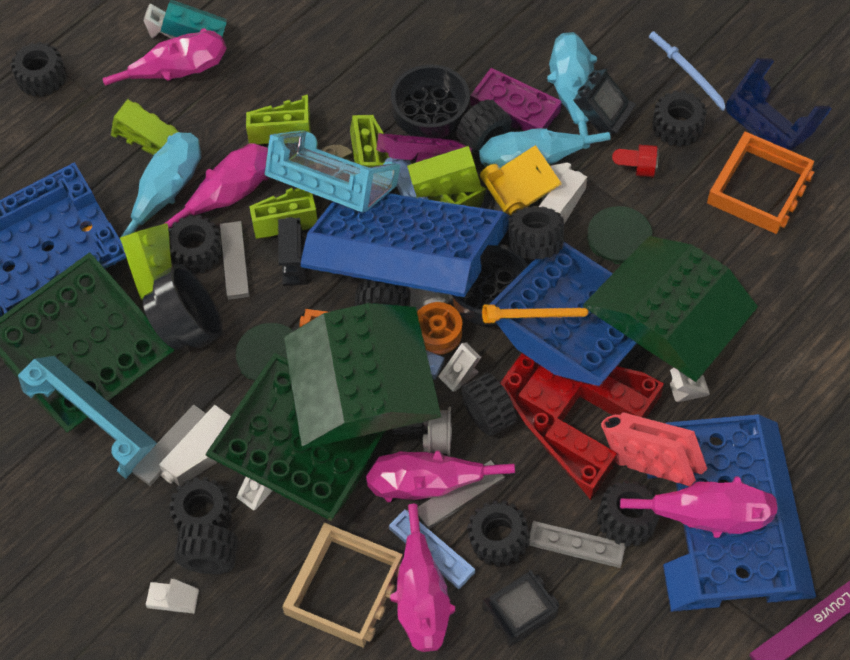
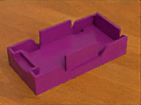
(523, 103)
(415, 147)

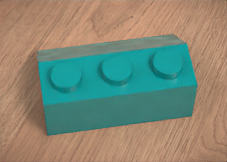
(184, 20)

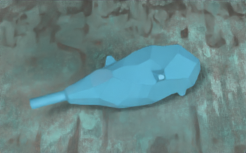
(569, 71)
(551, 144)
(165, 177)

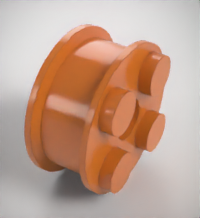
(440, 327)

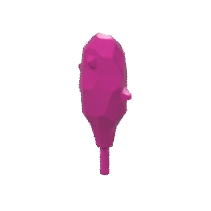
(176, 58)
(228, 182)
(425, 474)
(713, 506)
(421, 592)

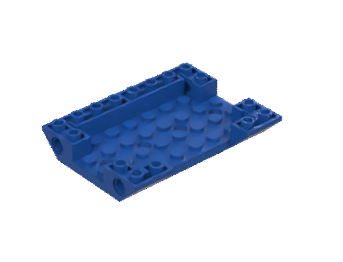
(45, 215)
(405, 242)
(771, 554)

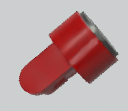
(644, 159)

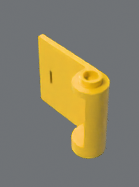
(520, 181)

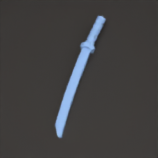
(672, 52)

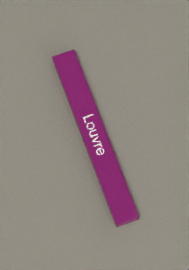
(806, 627)

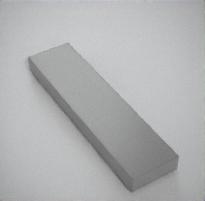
(234, 260)
(149, 468)
(443, 506)
(576, 544)

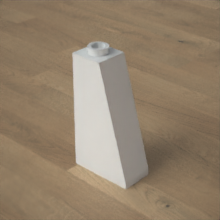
(566, 196)
(189, 456)

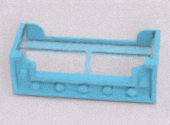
(298, 162)

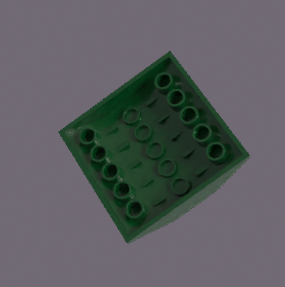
(674, 304)
(88, 328)
(359, 373)
(266, 447)

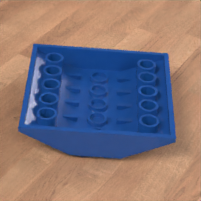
(565, 346)

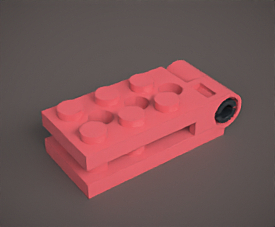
(654, 447)

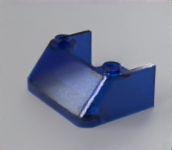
(752, 111)

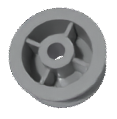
(439, 433)

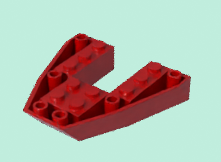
(547, 398)

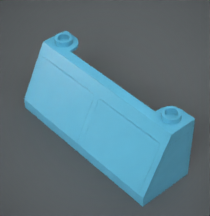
(48, 373)

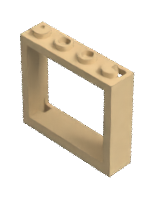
(326, 535)

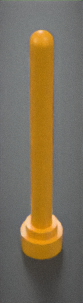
(491, 313)

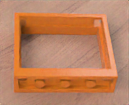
(774, 154)

